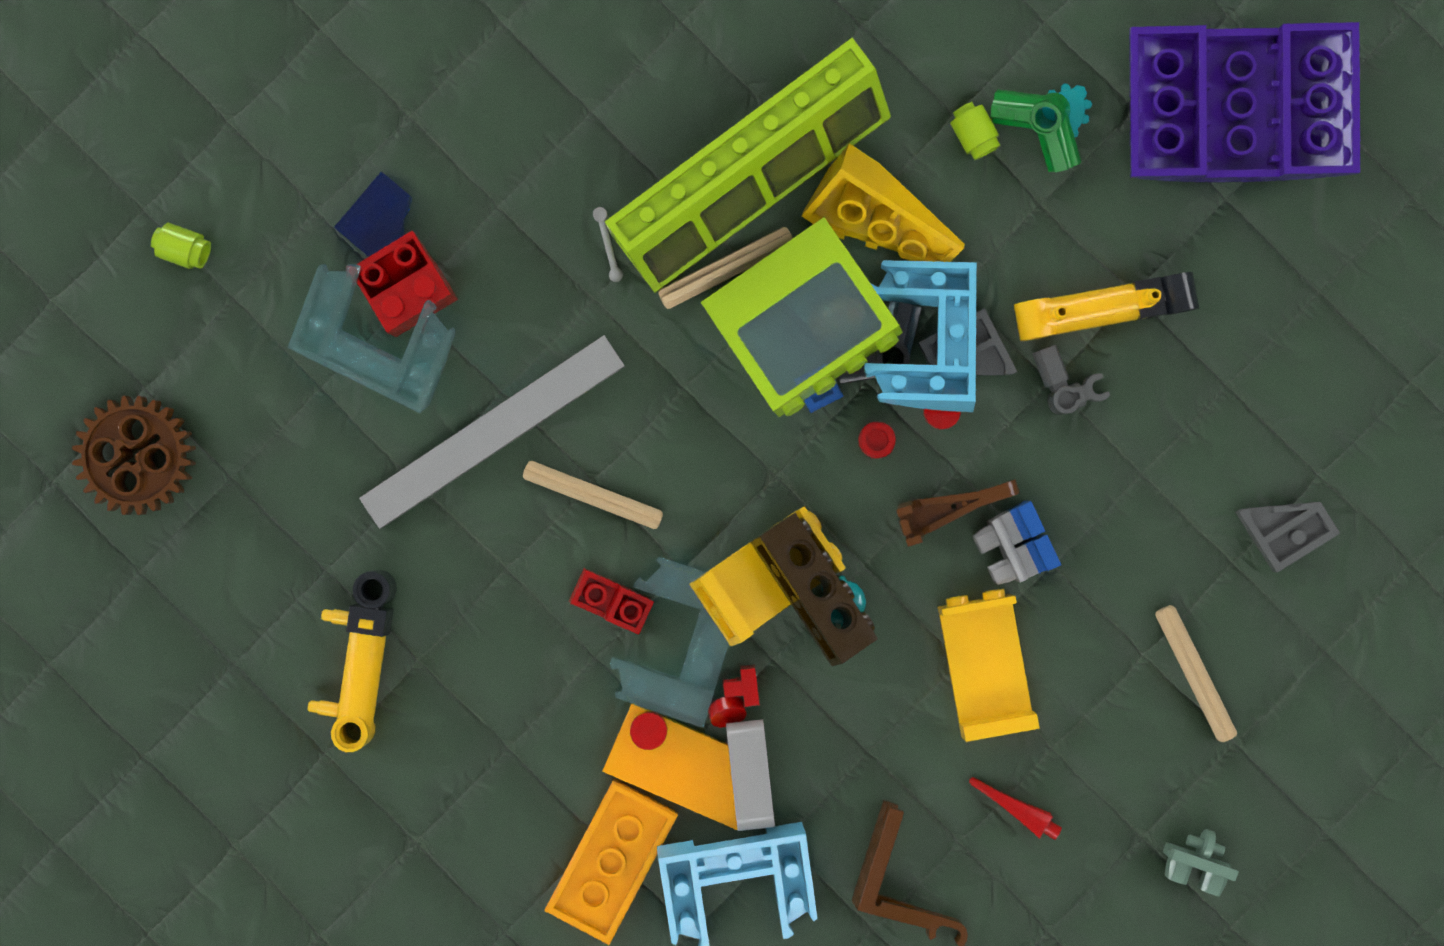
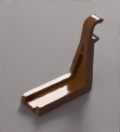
(928, 514)
(866, 893)

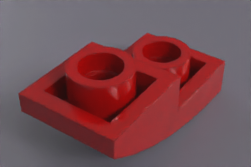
(611, 601)

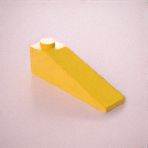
(874, 207)

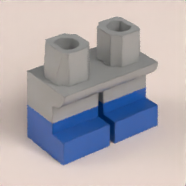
(1023, 559)

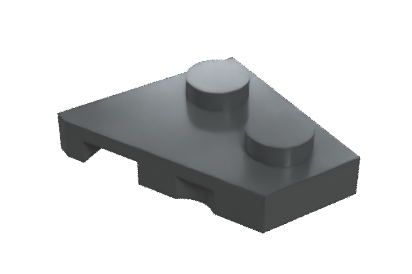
(990, 351)
(1287, 531)

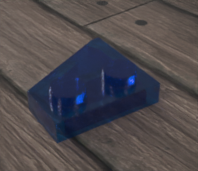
(376, 216)

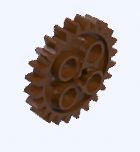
(116, 428)

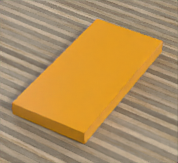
(685, 769)
(611, 861)

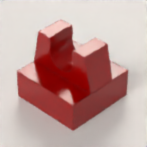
(743, 686)

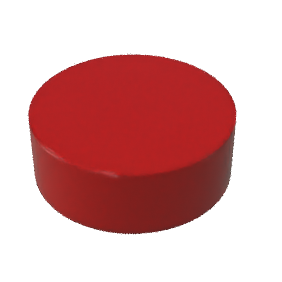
(941, 419)
(877, 440)
(726, 711)
(648, 730)

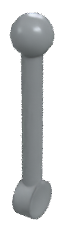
(601, 215)

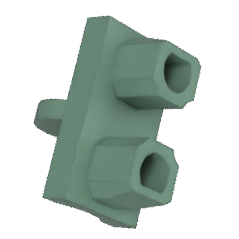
(1214, 872)

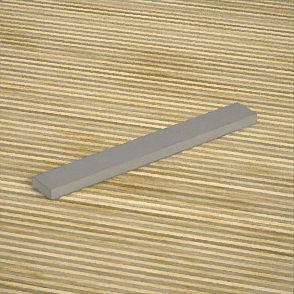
(492, 432)

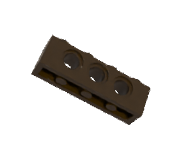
(814, 611)

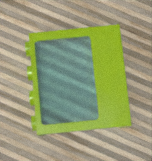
(802, 318)

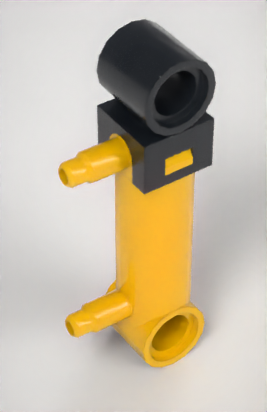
(1106, 306)
(368, 629)

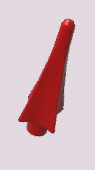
(1033, 818)

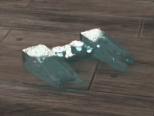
(321, 339)
(692, 693)

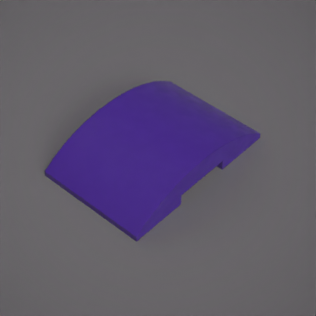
(1244, 102)

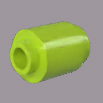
(975, 130)
(180, 246)

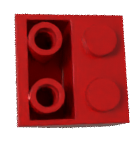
(401, 281)

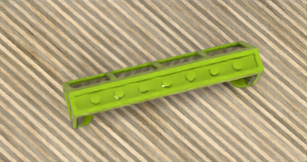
(751, 166)

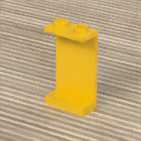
(743, 592)
(986, 666)

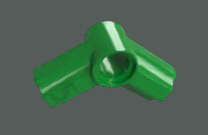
(1026, 111)

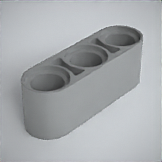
(750, 775)

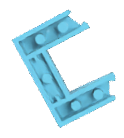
(953, 380)
(689, 867)

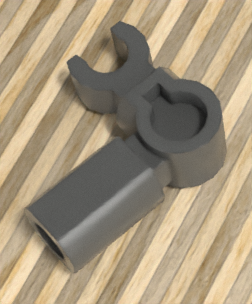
(1064, 397)

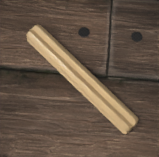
(723, 268)
(592, 494)
(1196, 673)

